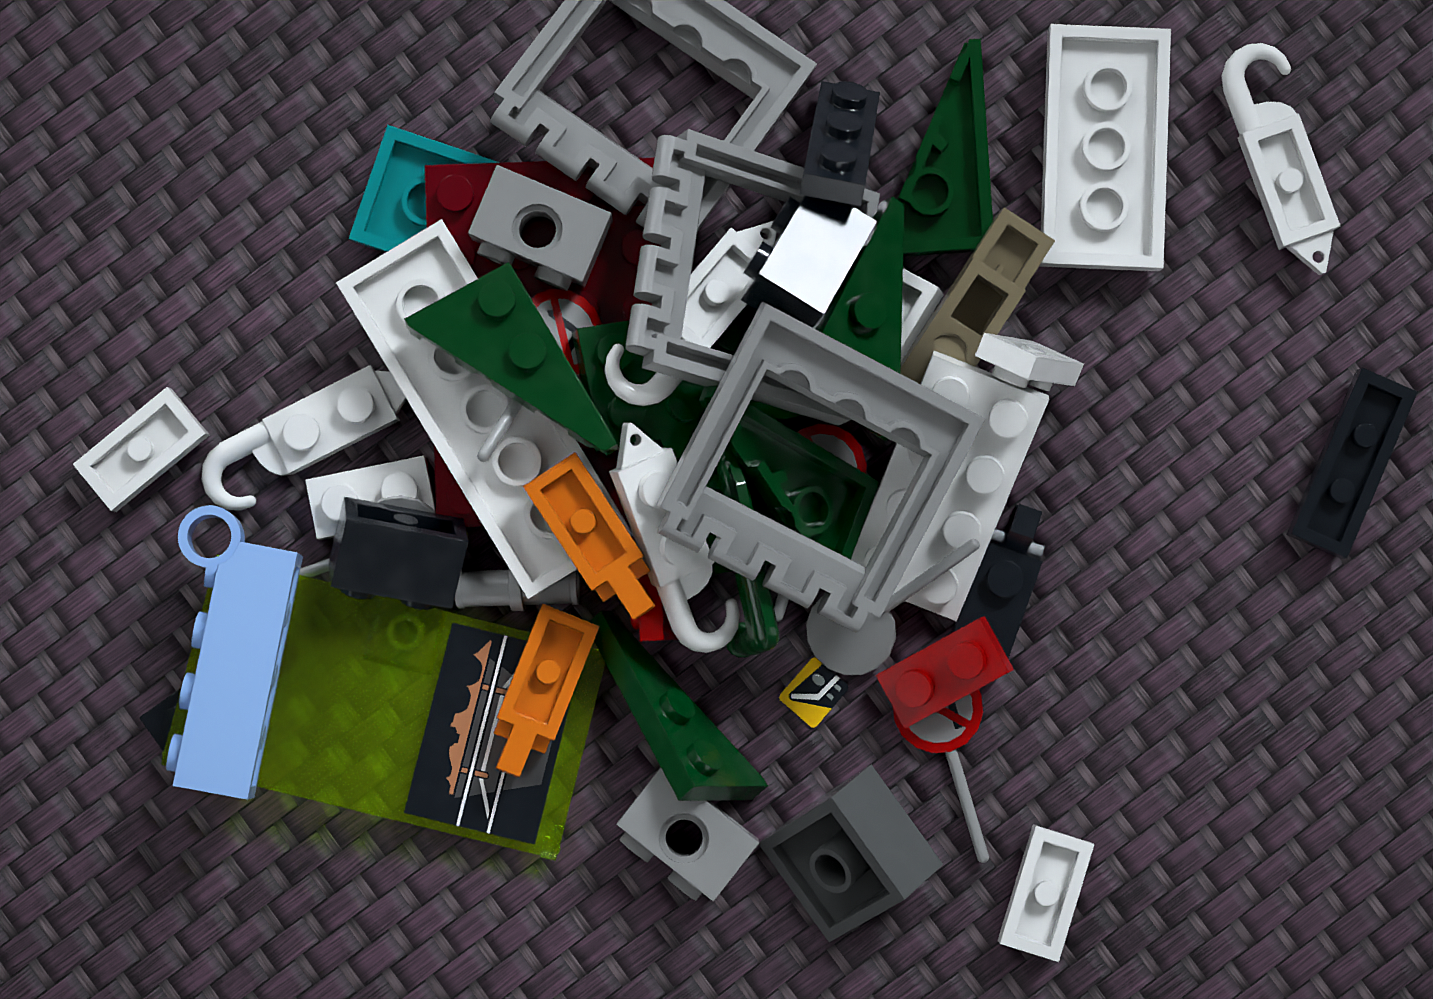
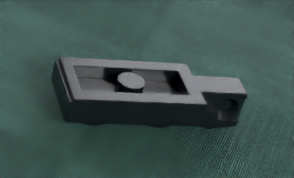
(1005, 578)

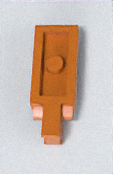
(591, 533)
(542, 685)

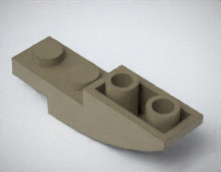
(981, 294)

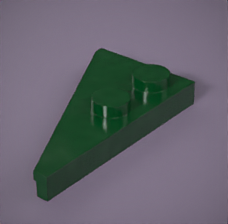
(949, 180)
(869, 300)
(502, 336)
(801, 480)
(684, 740)

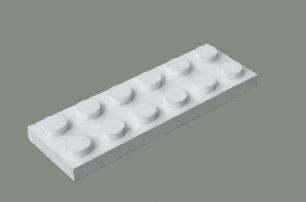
(464, 406)

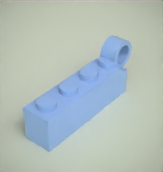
(237, 661)

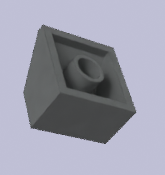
(851, 854)

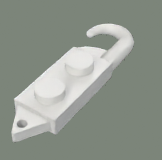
(1281, 162)
(710, 308)
(308, 431)
(674, 569)

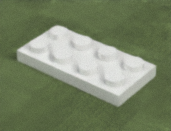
(1105, 147)
(976, 492)

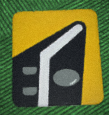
(813, 692)

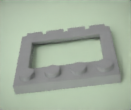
(703, 29)
(666, 270)
(860, 391)

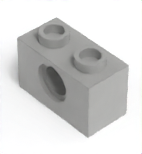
(514, 201)
(709, 866)

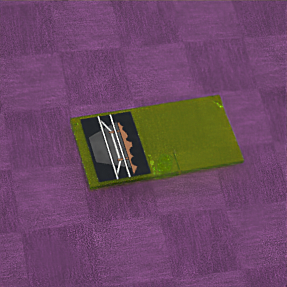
(400, 717)

